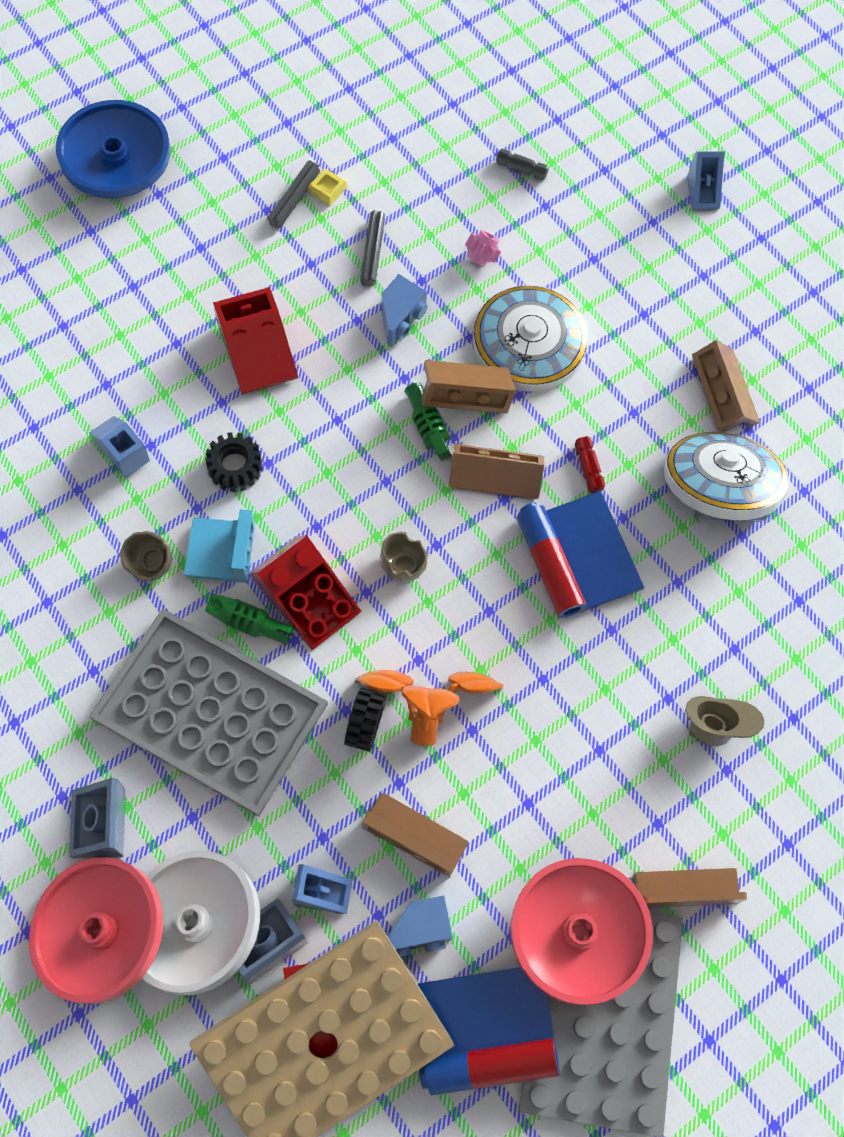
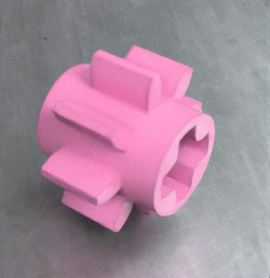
(482, 248)

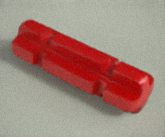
(589, 464)

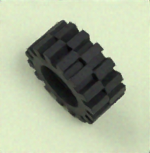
(233, 446)
(365, 719)

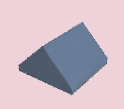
(97, 820)
(275, 942)

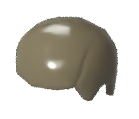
(146, 555)
(403, 557)

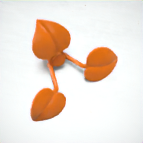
(429, 702)

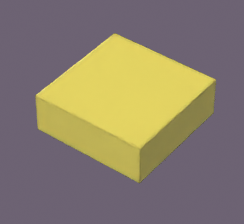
(327, 187)

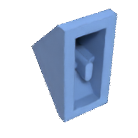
(706, 179)
(321, 890)

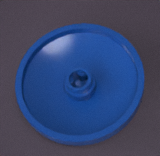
(113, 149)

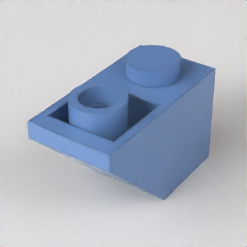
(400, 307)
(120, 445)
(422, 925)

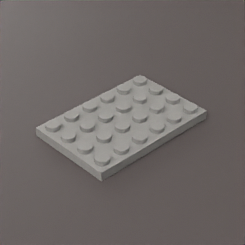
(209, 711)
(617, 1050)

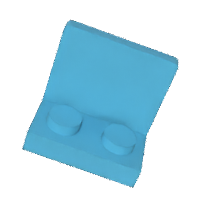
(220, 548)

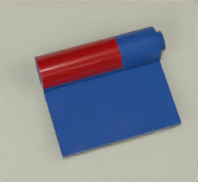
(579, 554)
(497, 1030)

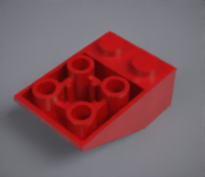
(255, 340)
(305, 591)

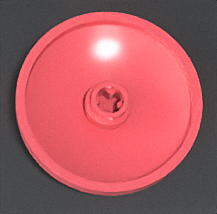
(95, 930)
(581, 931)

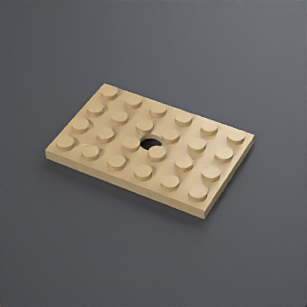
(357, 994)

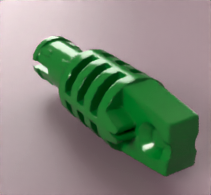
(428, 422)
(247, 618)

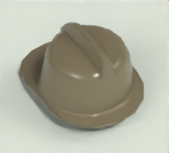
(718, 720)

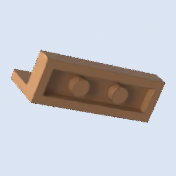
(724, 386)
(467, 387)
(496, 471)
(415, 834)
(689, 887)

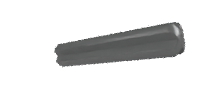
(293, 194)
(372, 248)

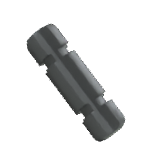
(522, 164)

